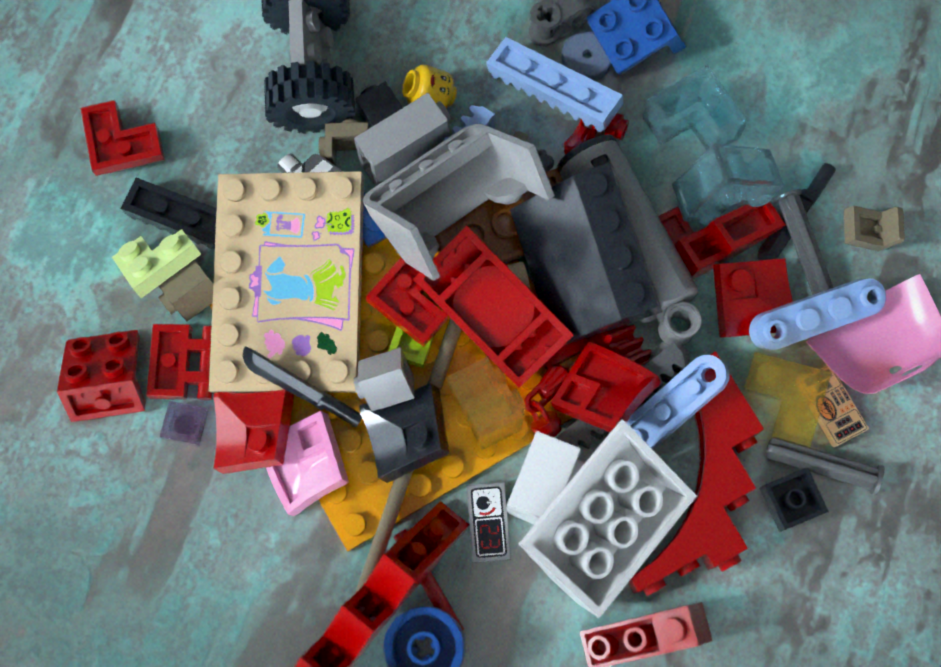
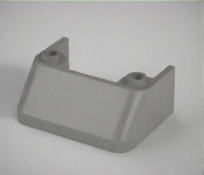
(448, 185)

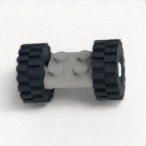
(312, 88)

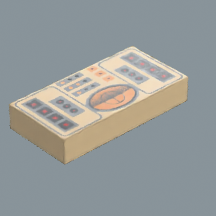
(839, 415)

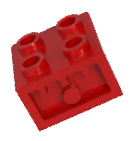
(100, 376)

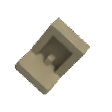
(340, 138)
(873, 228)

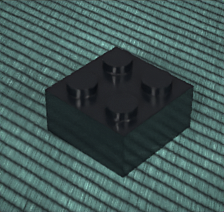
(793, 499)

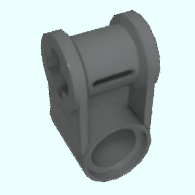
(557, 18)

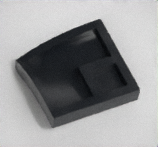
(407, 433)

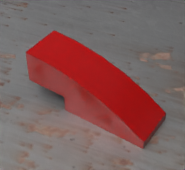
(728, 237)

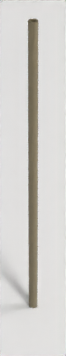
(401, 484)

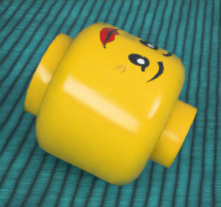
(429, 80)

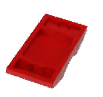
(494, 307)

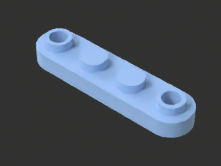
(817, 313)
(678, 400)

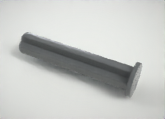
(804, 241)
(826, 464)

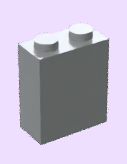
(402, 138)

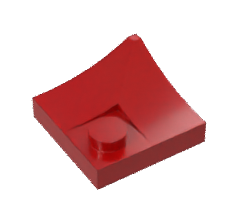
(748, 290)
(603, 388)
(251, 429)

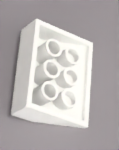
(608, 520)

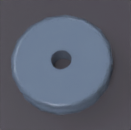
(581, 44)

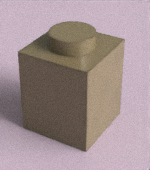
(187, 291)

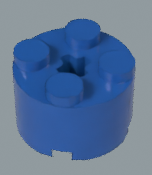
(419, 624)

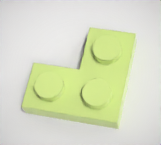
(149, 268)

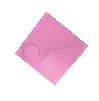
(310, 464)

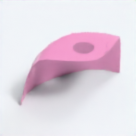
(899, 335)

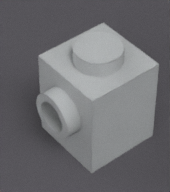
(384, 379)

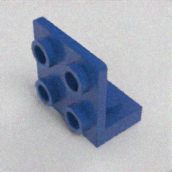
(633, 31)

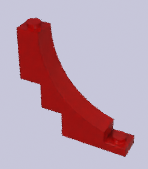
(386, 589)

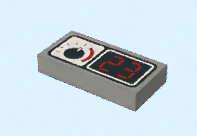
(488, 522)

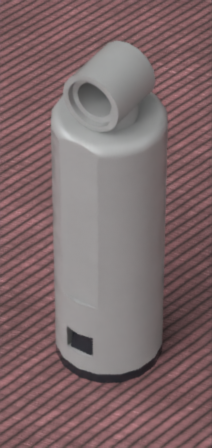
(667, 270)

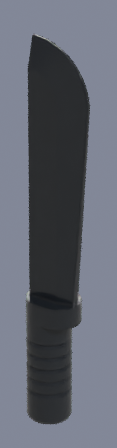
(776, 242)
(287, 380)

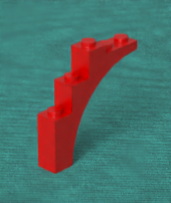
(721, 482)

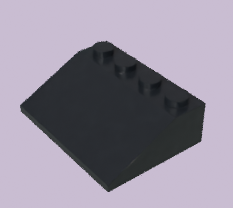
(586, 254)

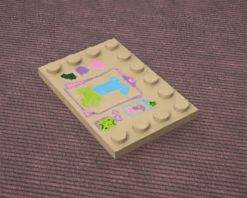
(288, 278)

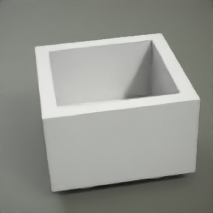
(543, 477)

